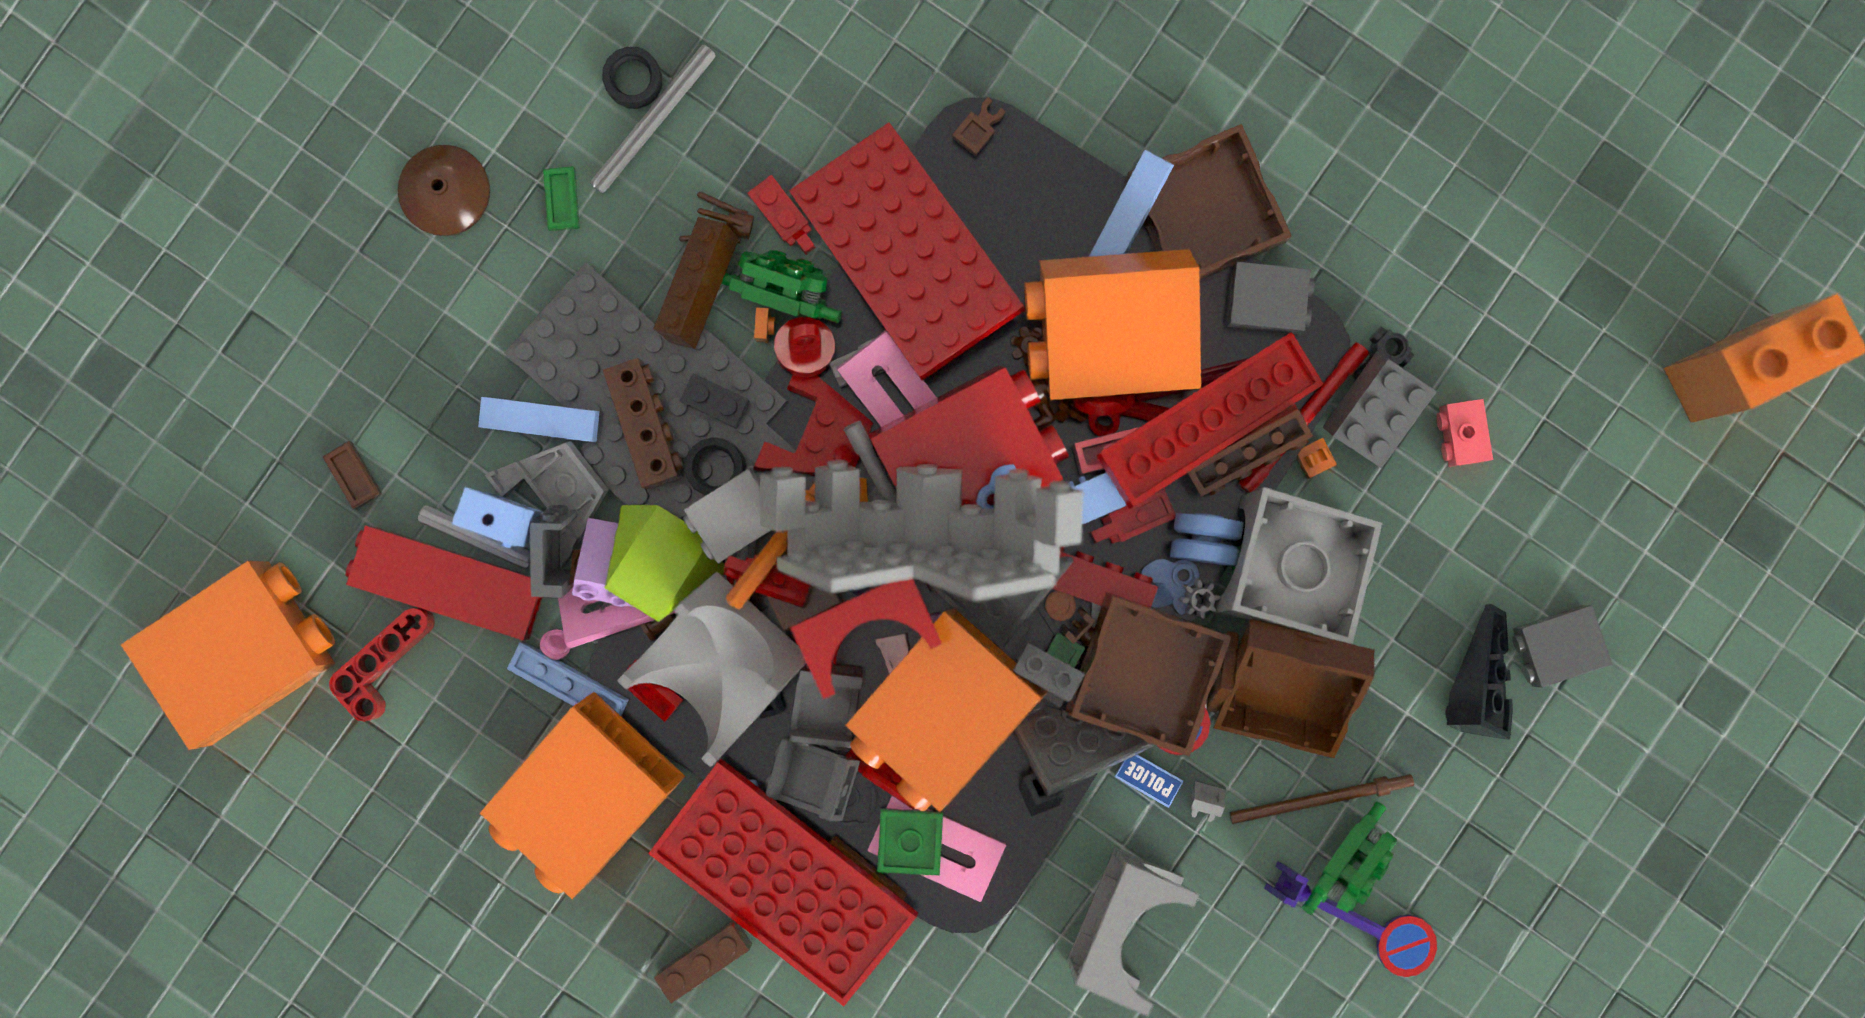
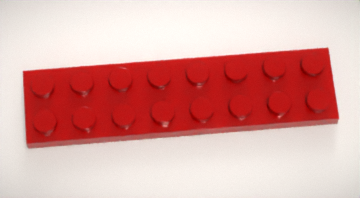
(1209, 420)

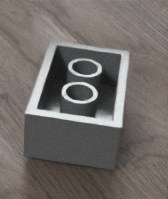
(1379, 409)

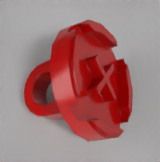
(804, 346)
(1104, 405)

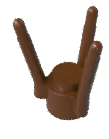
(738, 220)

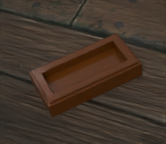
(352, 475)

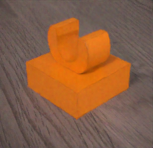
(1315, 458)

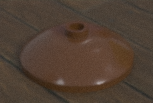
(460, 200)

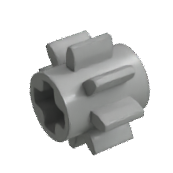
(1207, 595)

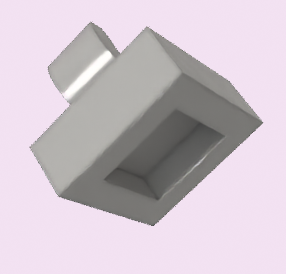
(1207, 800)

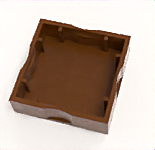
(1216, 205)
(1148, 674)
(1295, 688)

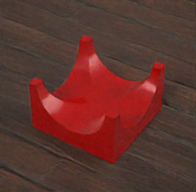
(824, 634)

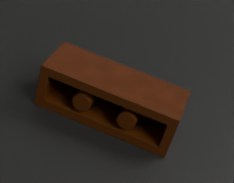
(703, 961)

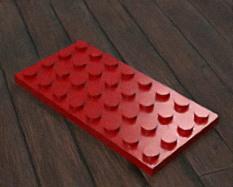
(906, 251)
(783, 882)

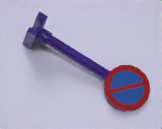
(1403, 944)

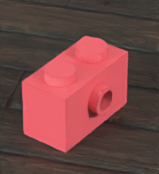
(1464, 433)

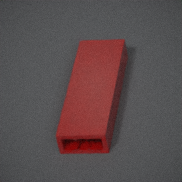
(443, 582)

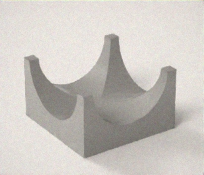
(1301, 566)
(720, 661)
(1124, 893)

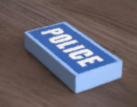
(1149, 779)

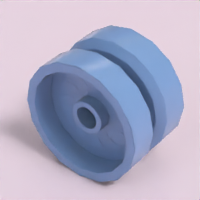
(1206, 534)

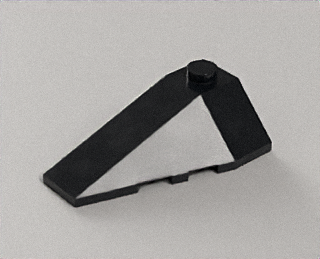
(1479, 692)

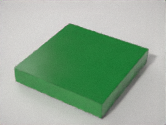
(910, 841)

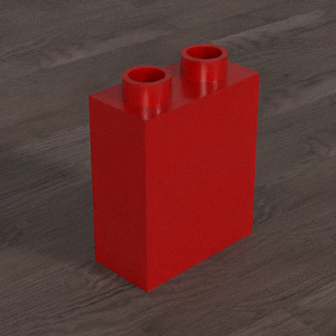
(975, 431)

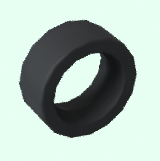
(624, 55)
(701, 448)

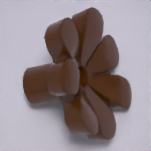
(1021, 342)
(1068, 409)

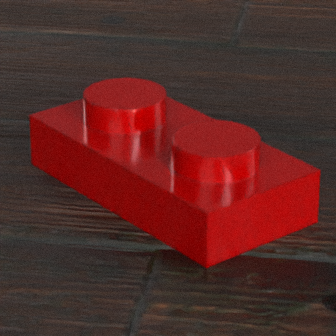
(657, 698)

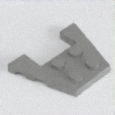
(557, 478)

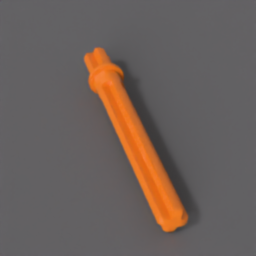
(762, 564)

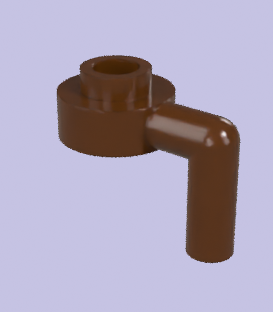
(1047, 414)

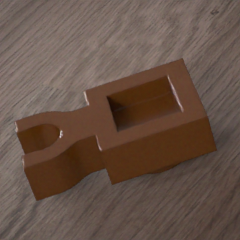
(977, 130)

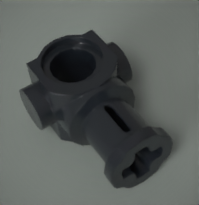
(1379, 340)

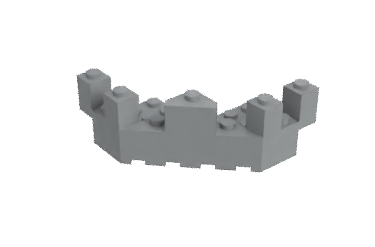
(923, 535)

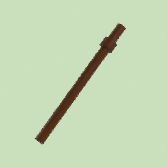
(1380, 786)

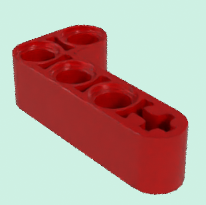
(385, 658)

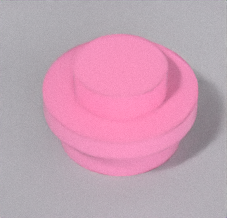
(554, 644)

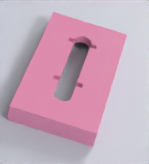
(859, 376)
(584, 628)
(983, 848)

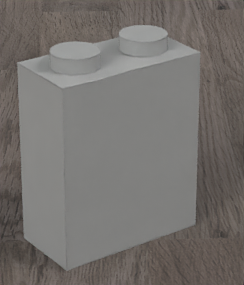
(728, 516)

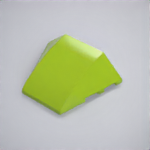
(656, 560)

